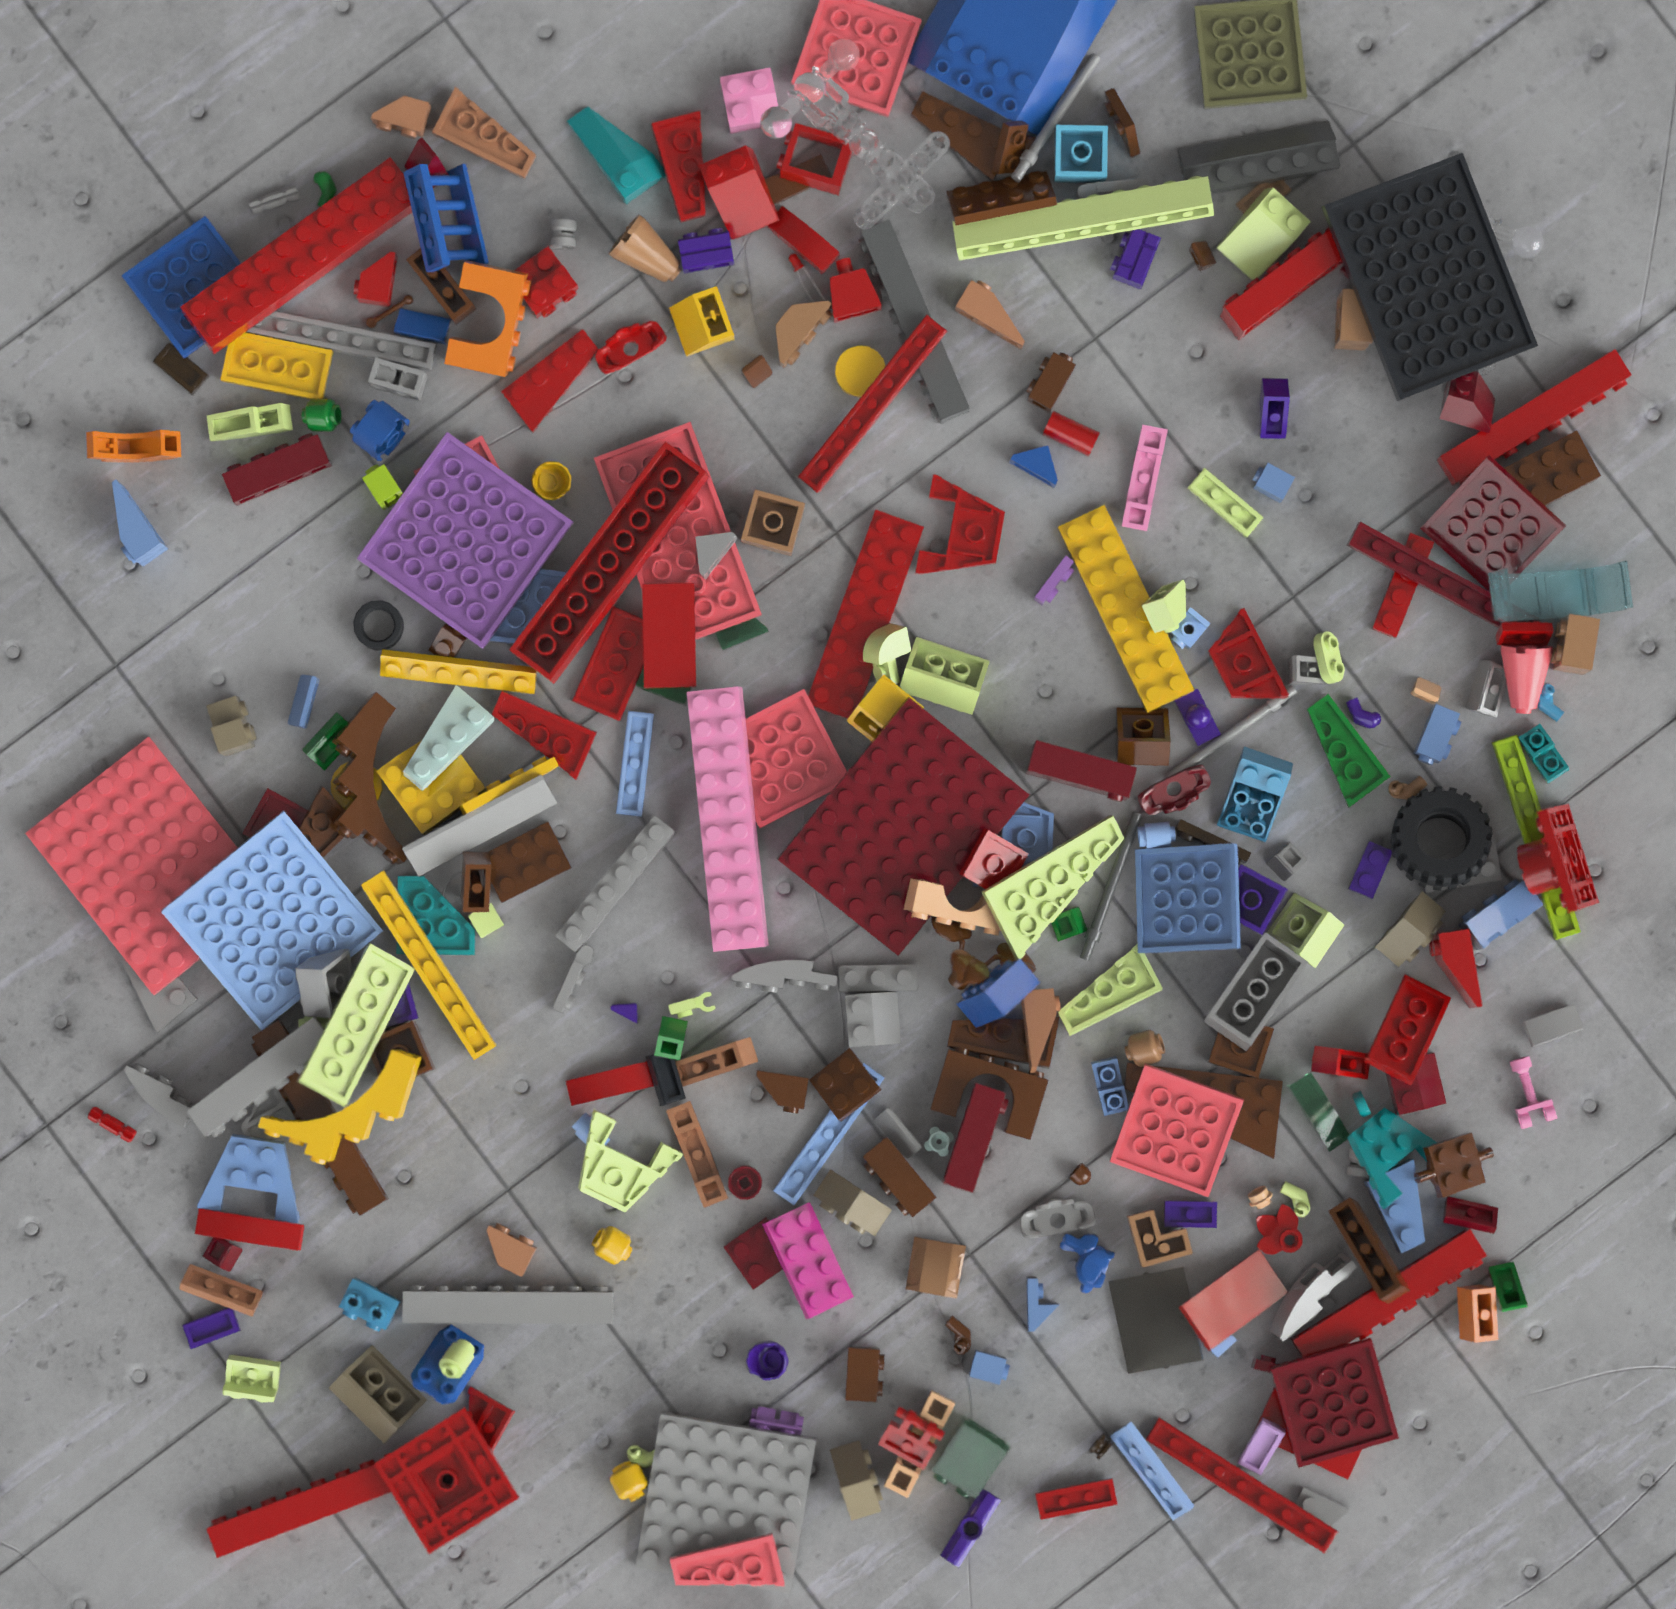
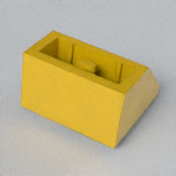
(701, 321)
(878, 707)

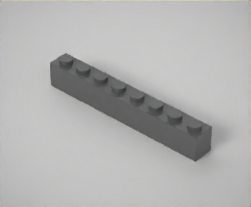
(908, 311)

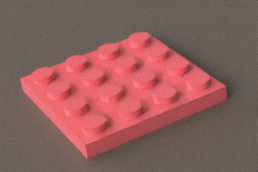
(884, 46)
(790, 758)
(1176, 1130)

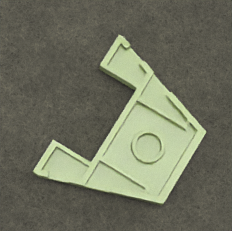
(615, 1176)

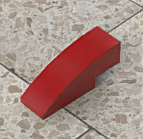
(804, 240)

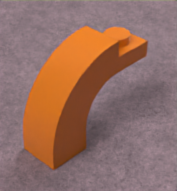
(134, 447)

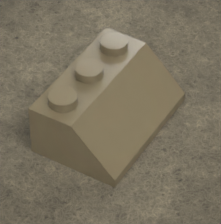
(377, 1393)

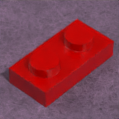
(1524, 633)

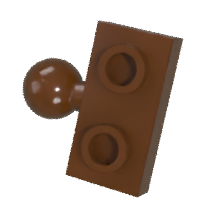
(1011, 146)

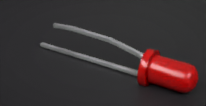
(797, 264)

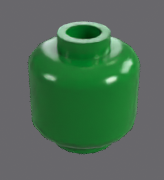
(321, 415)

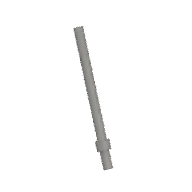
(1030, 156)
(1270, 705)

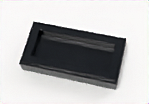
(665, 1079)

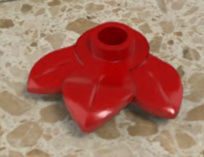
(1276, 1228)

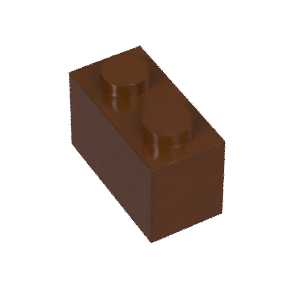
(475, 881)
(863, 1373)

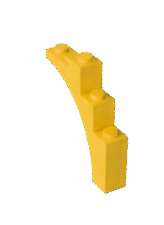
(323, 1135)

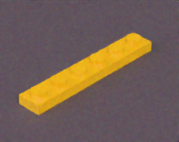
(458, 671)

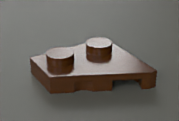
(1122, 121)

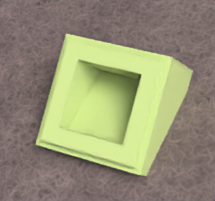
(486, 922)

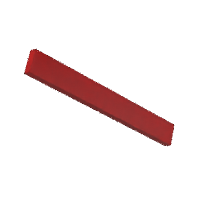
(872, 403)
(1242, 1485)

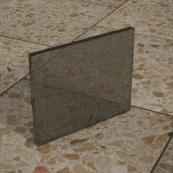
(1150, 1320)

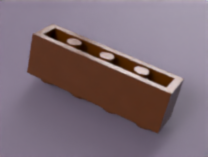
(1369, 1250)

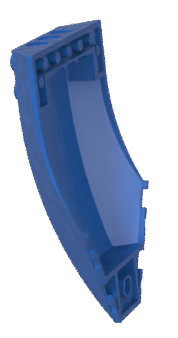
(1009, 51)

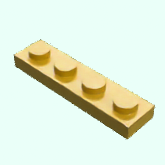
(496, 789)

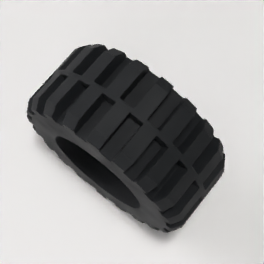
(1449, 806)

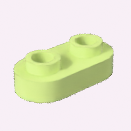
(1328, 657)

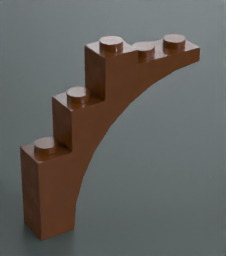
(356, 780)

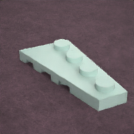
(450, 734)

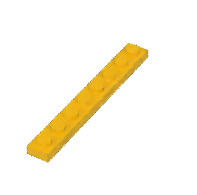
(428, 964)

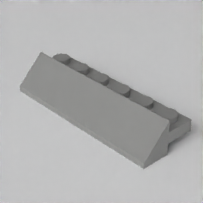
(479, 825)

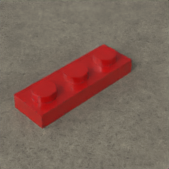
(1076, 1498)

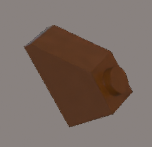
(785, 1090)

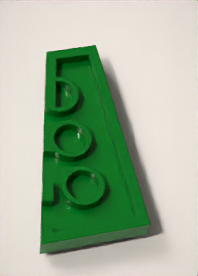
(1347, 753)

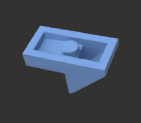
(1036, 1312)

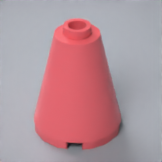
(1525, 674)

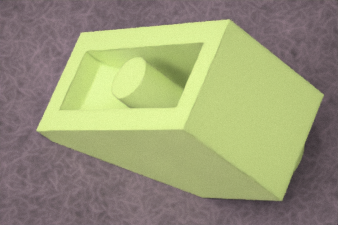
(1166, 607)

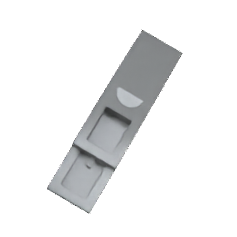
(773, 973)
(159, 1094)
(1302, 1299)

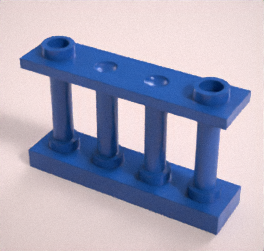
(428, 222)

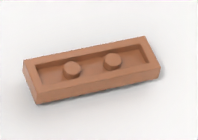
(221, 1290)

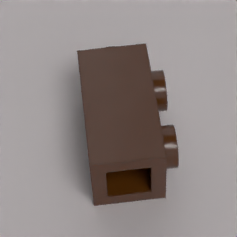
(1051, 382)

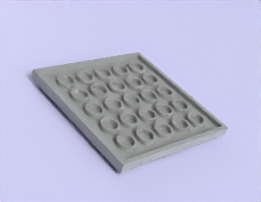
(721, 1487)

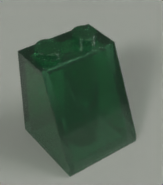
(969, 1458)

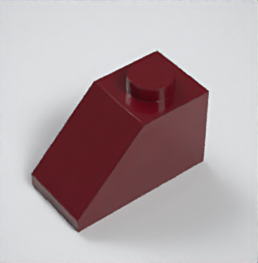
(424, 154)

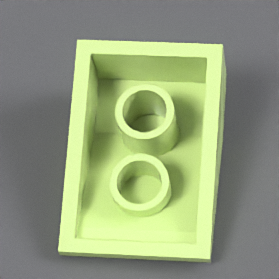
(1263, 233)

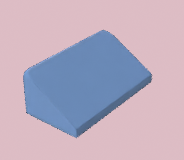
(303, 701)

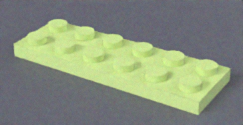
(356, 1025)

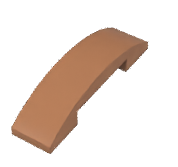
(697, 1154)

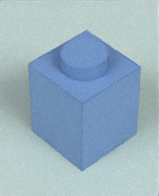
(1272, 482)
(989, 1367)

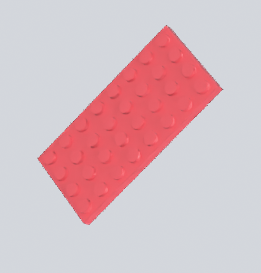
(726, 594)

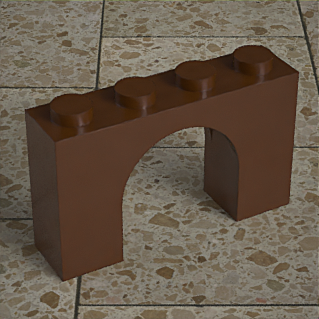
(1026, 1088)

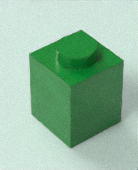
(671, 1038)

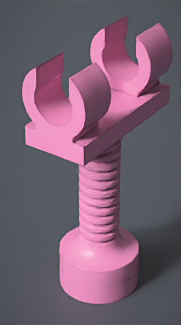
(1522, 1067)

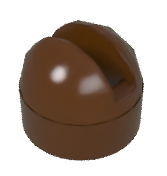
(1081, 1175)

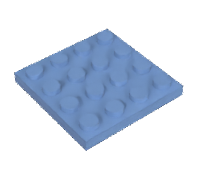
(1187, 898)

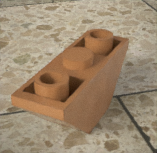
(798, 328)

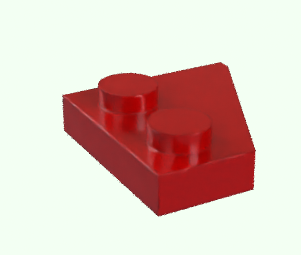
(489, 1416)

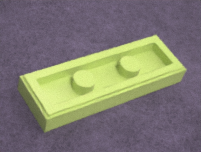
(1225, 502)

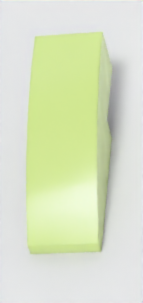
(250, 422)

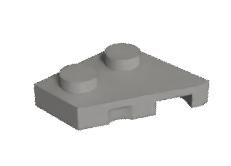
(273, 1106)
(1320, 1507)

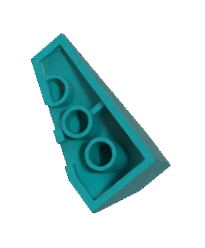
(621, 158)

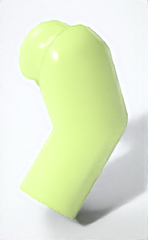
(1299, 1198)
(640, 1456)

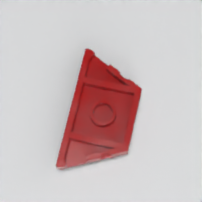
(1245, 662)

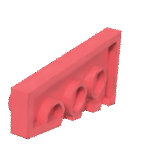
(739, 1562)

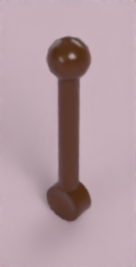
(372, 322)

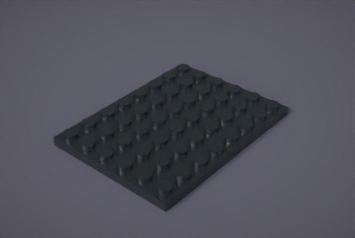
(1429, 276)

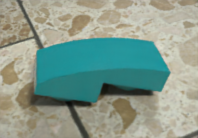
(1543, 753)

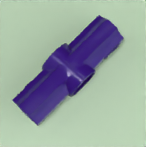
(960, 1542)

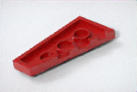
(681, 154)
(545, 383)
(546, 731)

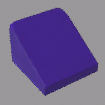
(628, 1011)

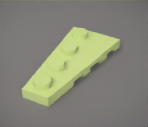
(1118, 988)

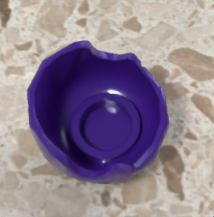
(767, 1360)

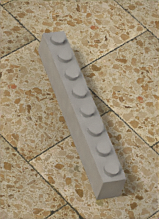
(508, 1306)

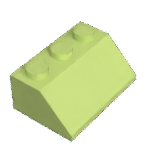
(944, 675)

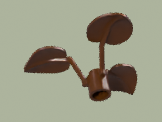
(967, 968)

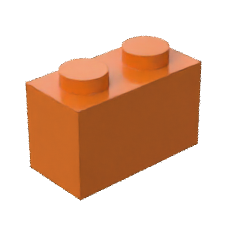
(1477, 1313)

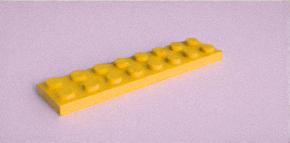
(1119, 601)

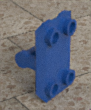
(428, 1375)

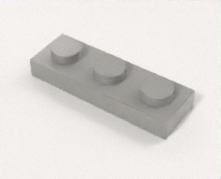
(877, 978)

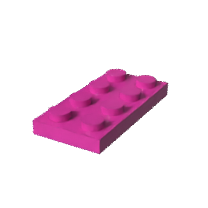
(808, 1260)

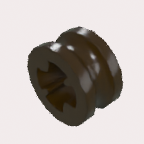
(1100, 1446)

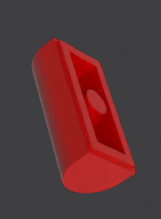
(1071, 433)

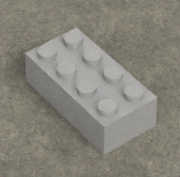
(1255, 991)

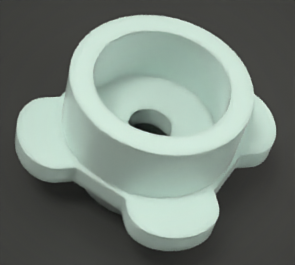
(936, 1134)

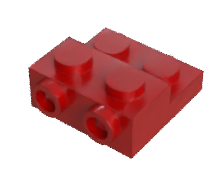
(549, 283)

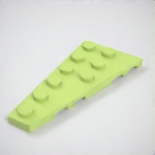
(1043, 888)

